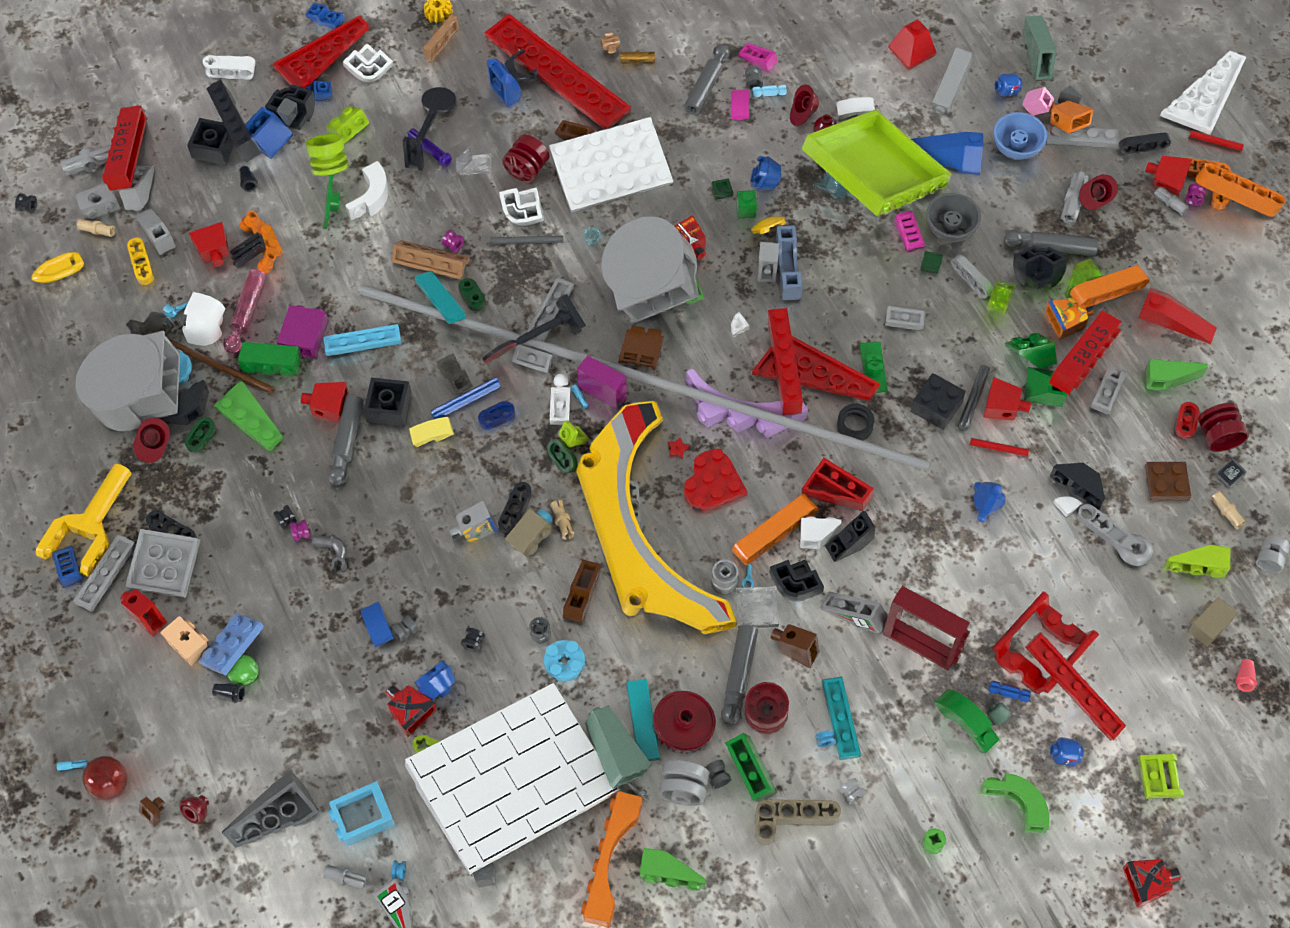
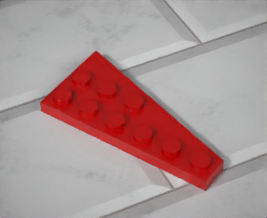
(313, 59)
(821, 372)

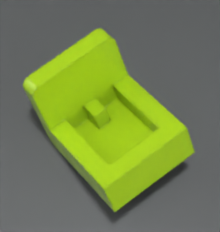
(572, 435)

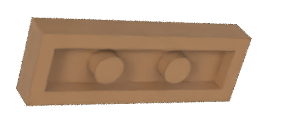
(440, 38)

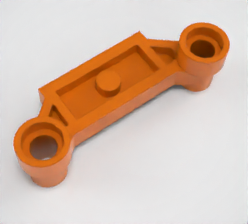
(253, 223)

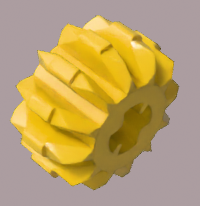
(437, 10)

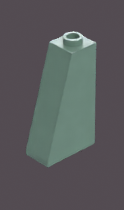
(1039, 47)
(615, 748)

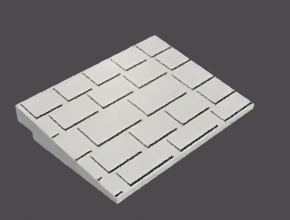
(510, 778)

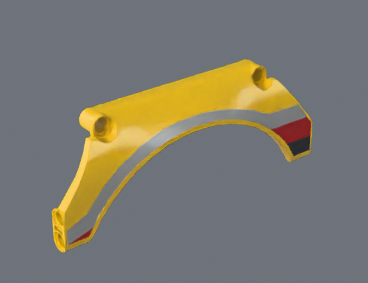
(633, 564)

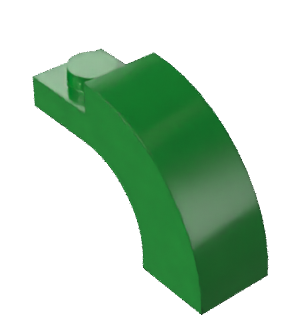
(969, 717)

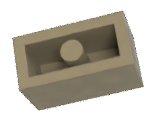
(529, 533)
(1212, 621)

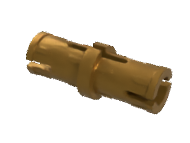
(637, 57)

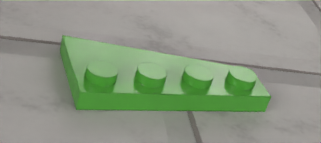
(248, 415)

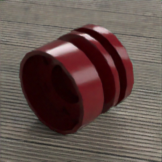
(525, 158)
(1223, 427)
(766, 696)

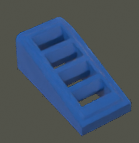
(72, 577)

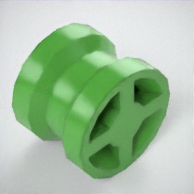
(931, 845)

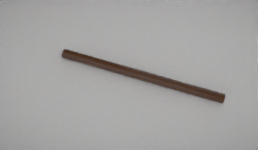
(224, 368)

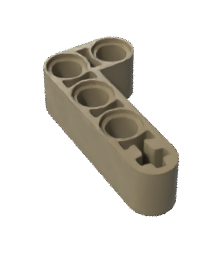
(797, 818)

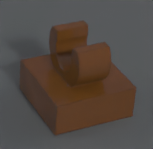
(151, 809)

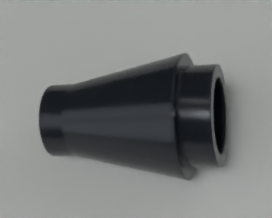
(247, 179)
(231, 691)

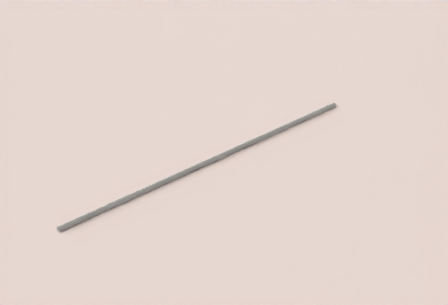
(660, 382)

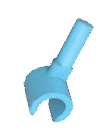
(172, 311)
(748, 576)

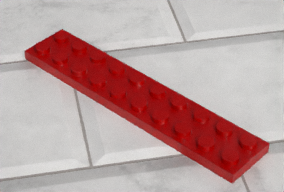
(558, 72)

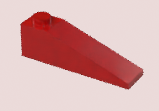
(1170, 313)

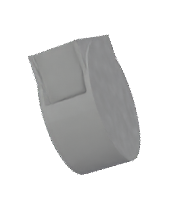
(649, 267)
(130, 380)

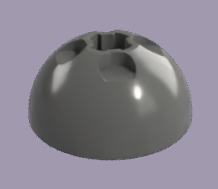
(953, 217)

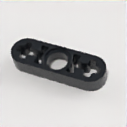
(1152, 142)
(514, 499)
(167, 522)

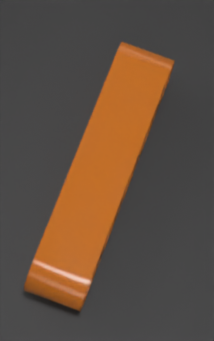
(1240, 189)
(1109, 286)
(774, 529)

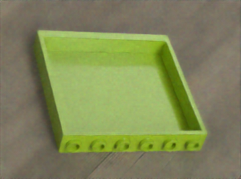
(876, 162)

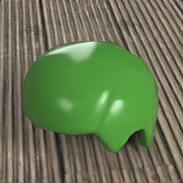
(244, 671)

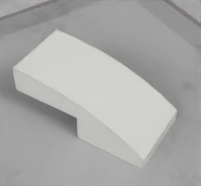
(855, 106)

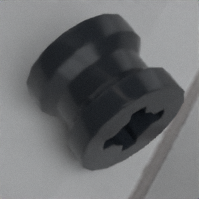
(26, 203)
(285, 517)
(473, 639)

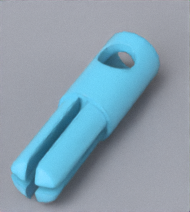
(578, 394)
(71, 764)

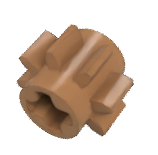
(610, 42)

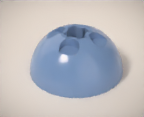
(1019, 135)

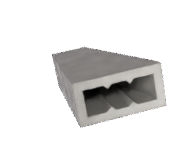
(952, 81)

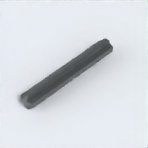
(973, 397)

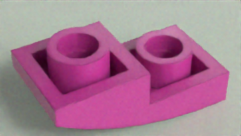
(740, 104)

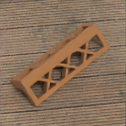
(429, 259)

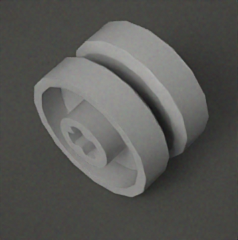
(683, 783)

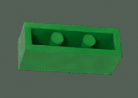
(269, 358)
(751, 767)

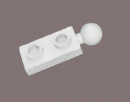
(560, 400)

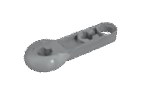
(1117, 536)

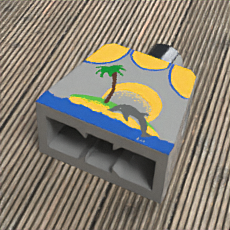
(474, 523)

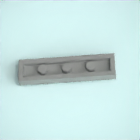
(1084, 137)
(549, 308)
(104, 573)

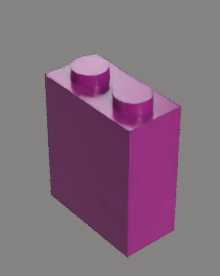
(304, 329)
(602, 382)

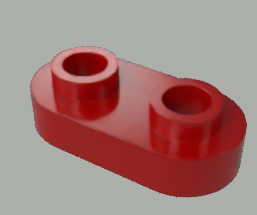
(1185, 421)

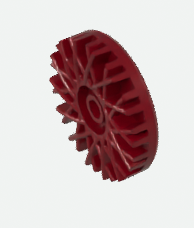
(678, 733)

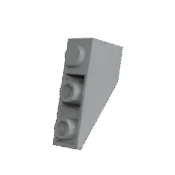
(155, 231)

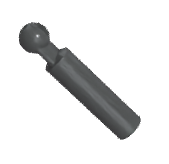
(706, 80)
(1060, 242)
(345, 438)
(739, 673)

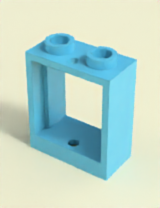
(369, 829)

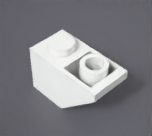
(817, 532)

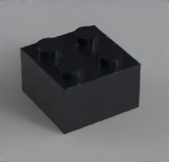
(210, 142)
(387, 401)
(938, 401)

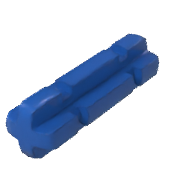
(1009, 691)

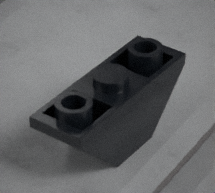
(190, 405)
(1080, 481)
(852, 537)

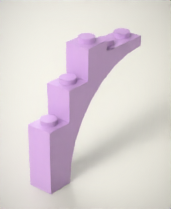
(713, 414)

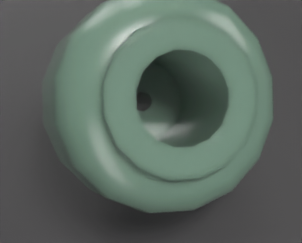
(998, 713)

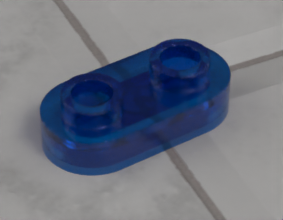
(495, 414)

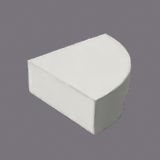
(738, 325)
(1067, 505)

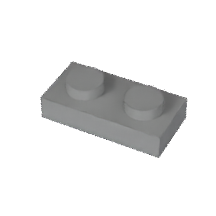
(905, 318)
(532, 358)

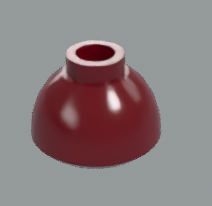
(824, 122)
(194, 808)

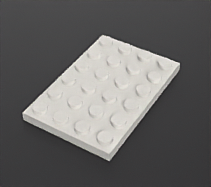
(610, 164)

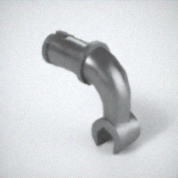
(333, 543)

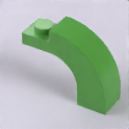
(1025, 795)

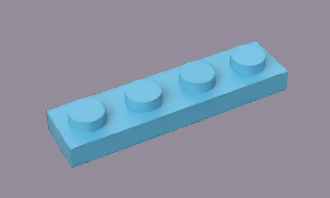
(362, 340)

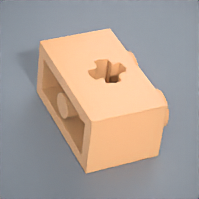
(178, 632)

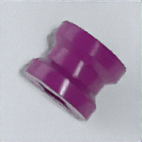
(1195, 194)
(453, 241)
(300, 530)

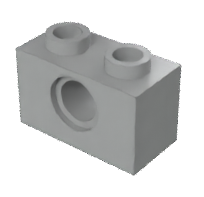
(96, 201)
(768, 262)

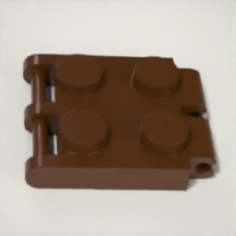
(641, 347)

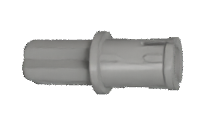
(1171, 200)
(344, 876)

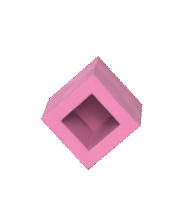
(1038, 101)

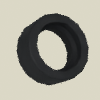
(860, 410)

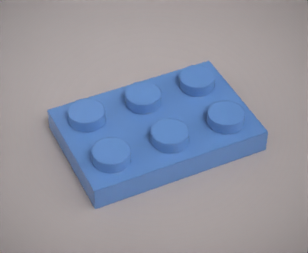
(230, 644)

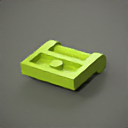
(1154, 777)

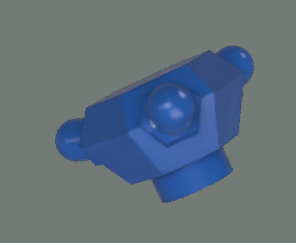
(988, 499)

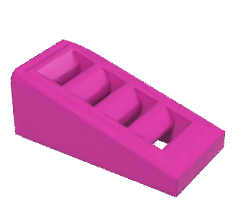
(766, 63)
(905, 220)

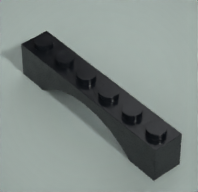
(233, 121)

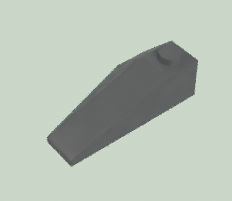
(277, 808)

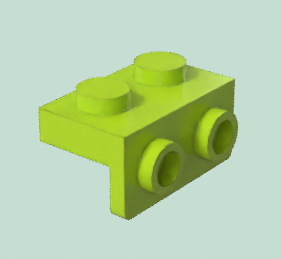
(348, 123)

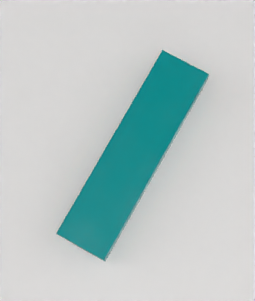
(440, 297)
(642, 718)
(841, 718)

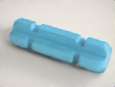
(769, 90)

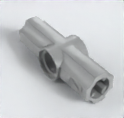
(86, 160)
(1072, 201)

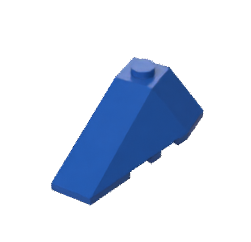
(955, 150)

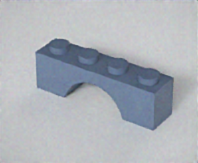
(787, 262)

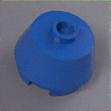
(766, 174)
(436, 681)

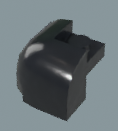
(305, 104)
(1039, 267)
(796, 581)

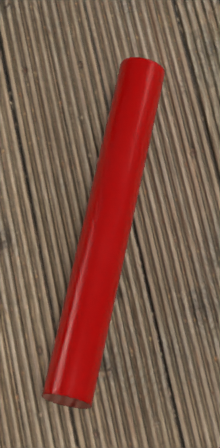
(1216, 140)
(999, 447)

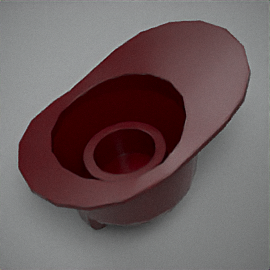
(804, 105)
(1098, 192)
(151, 440)

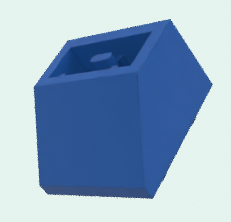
(268, 132)

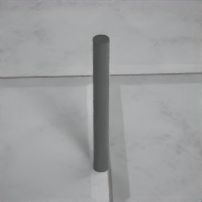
(527, 239)

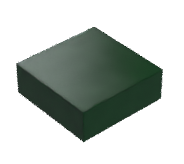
(722, 188)
(931, 262)

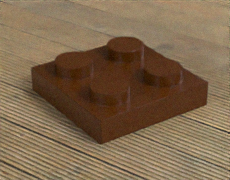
(1168, 481)

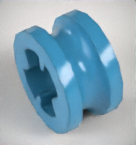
(825, 739)
(399, 870)

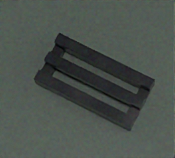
(247, 248)

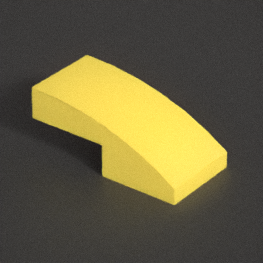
(431, 430)

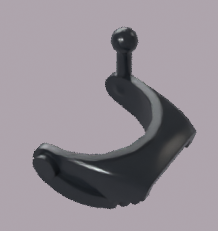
(518, 76)

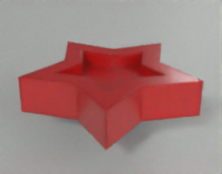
(677, 448)

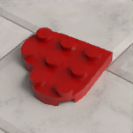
(713, 481)

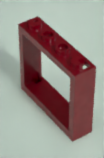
(933, 615)

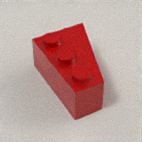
(837, 486)

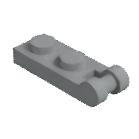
(1108, 390)

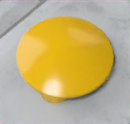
(764, 225)

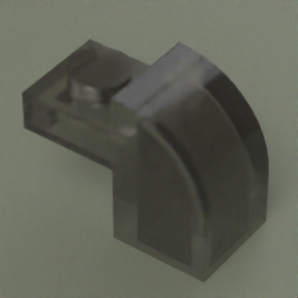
(153, 323)
(453, 375)

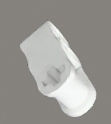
(229, 67)

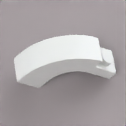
(376, 195)

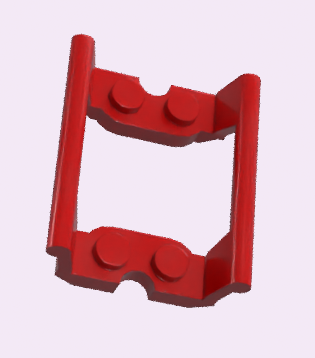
(1051, 622)

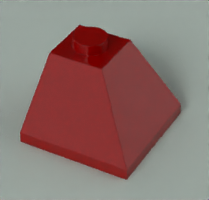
(913, 44)

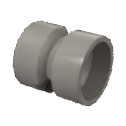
(1273, 554)
(724, 577)

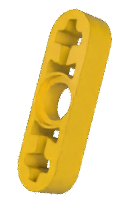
(139, 267)

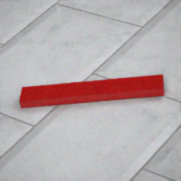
(1075, 686)

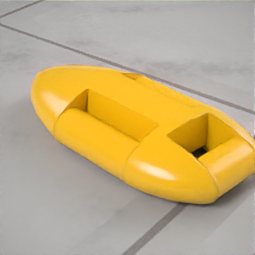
(58, 268)

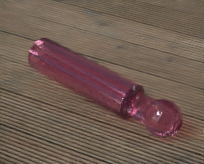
(244, 310)

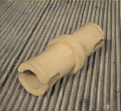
(96, 227)
(1228, 510)
(562, 519)

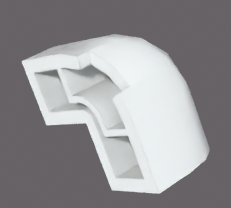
(368, 64)
(522, 207)
(203, 320)

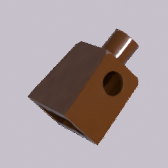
(797, 644)

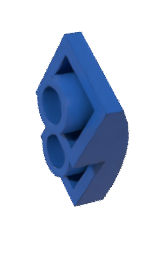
(323, 16)
(321, 90)
(377, 624)

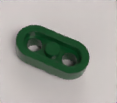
(470, 293)
(199, 436)
(562, 457)

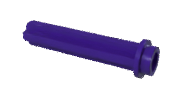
(443, 158)

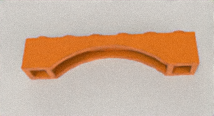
(624, 816)

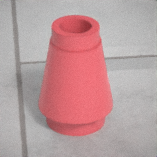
(1246, 676)

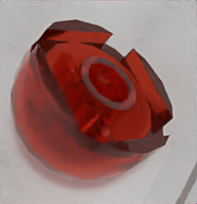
(104, 777)

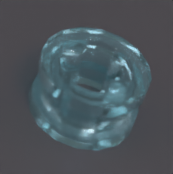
(588, 232)

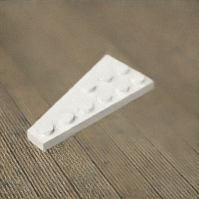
(1206, 97)

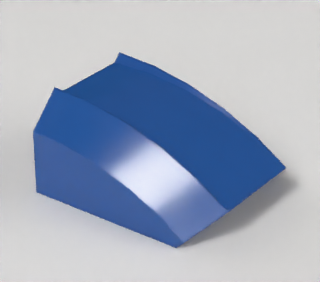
(503, 82)

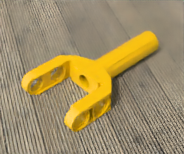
(88, 523)

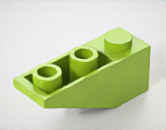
(1206, 560)

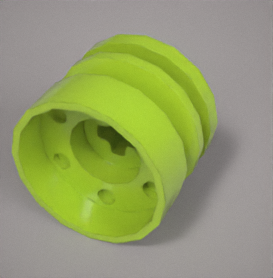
(327, 154)

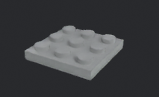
(162, 563)

